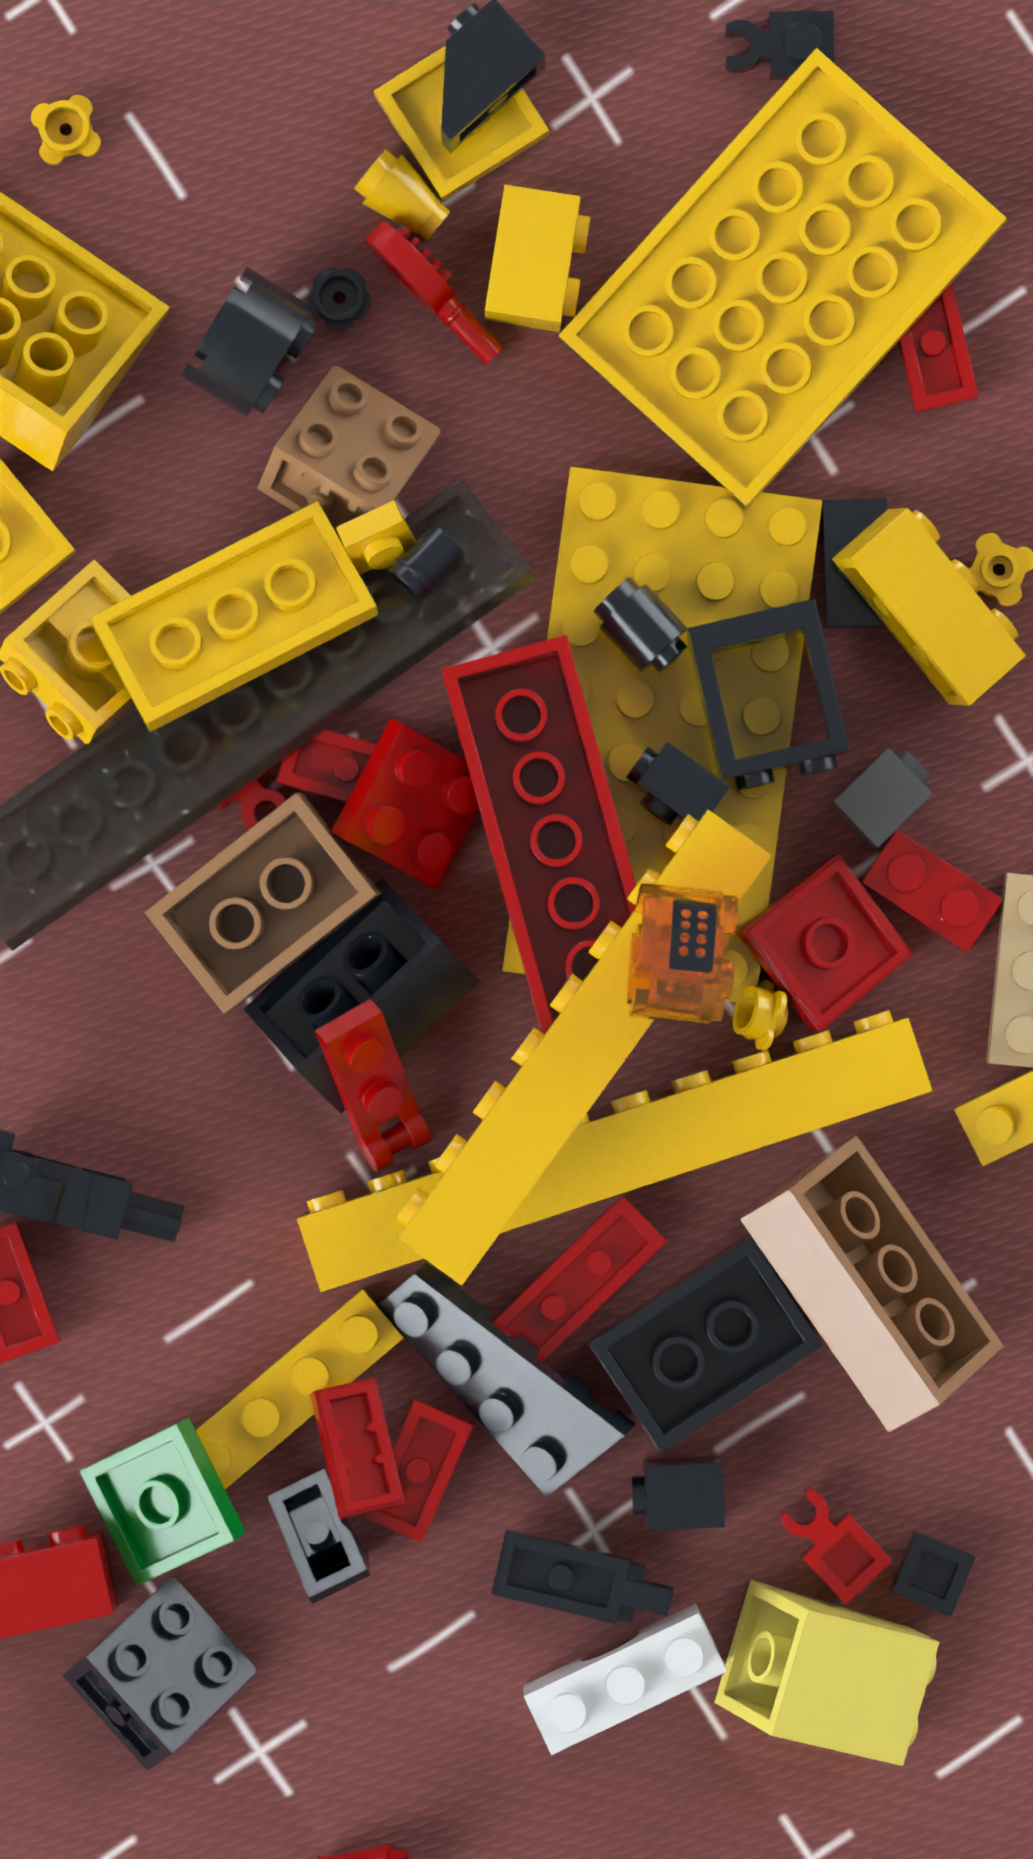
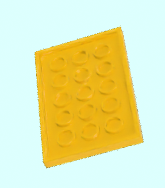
(782, 277)

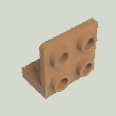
(347, 450)

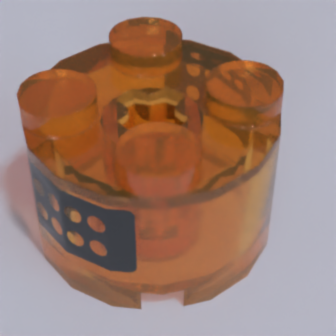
(680, 954)

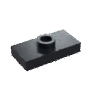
(840, 525)

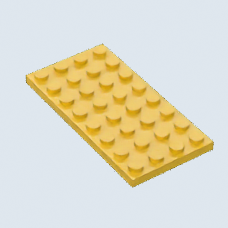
(707, 565)

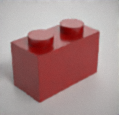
(54, 1581)

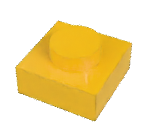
(376, 538)

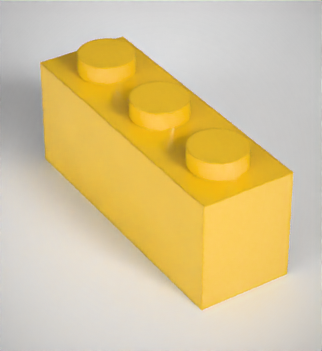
(930, 605)

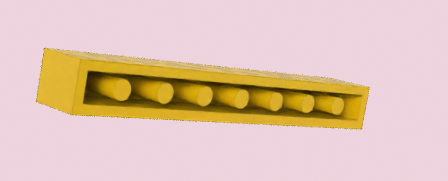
(559, 1070)

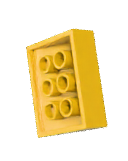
(63, 334)

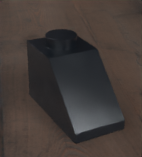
(484, 69)

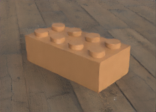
(872, 1284)

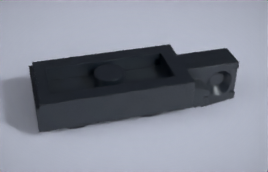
(576, 1579)

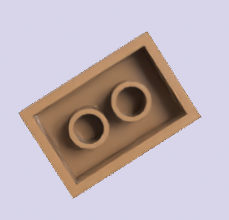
(263, 903)

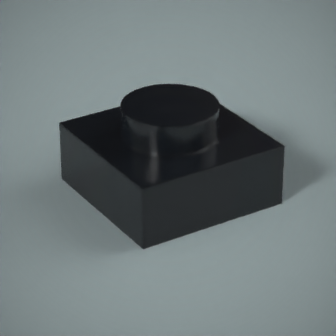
(932, 1573)

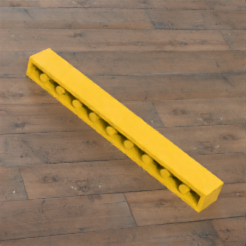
(649, 1139)

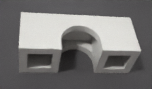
(624, 1682)

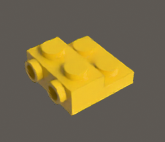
(64, 659)

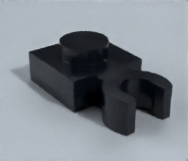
(786, 43)

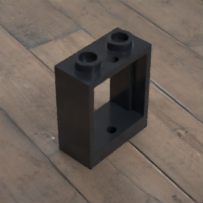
(754, 629)

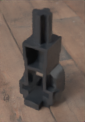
(79, 1196)

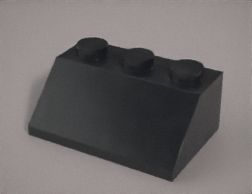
(376, 956)

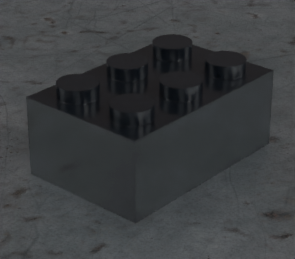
(704, 1343)

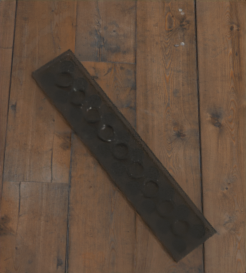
(144, 787)

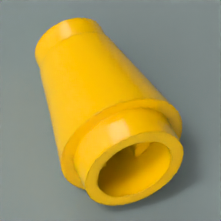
(401, 195)

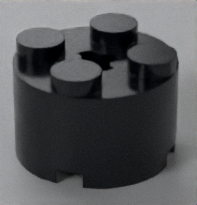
(249, 343)

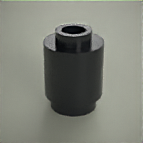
(641, 626)

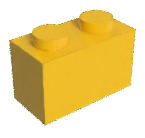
(534, 259)

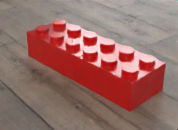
(543, 808)

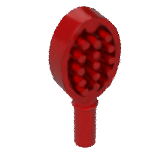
(430, 286)

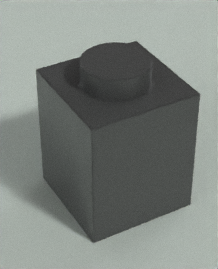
(883, 796)

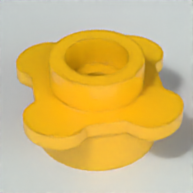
(52, 117)
(1016, 564)
(765, 1018)

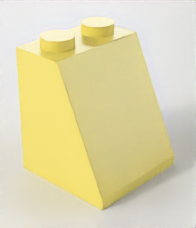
(826, 1674)

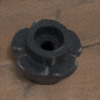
(339, 281)

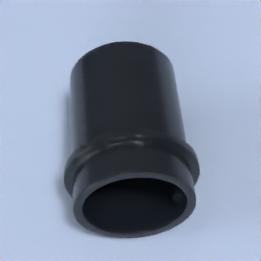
(426, 563)

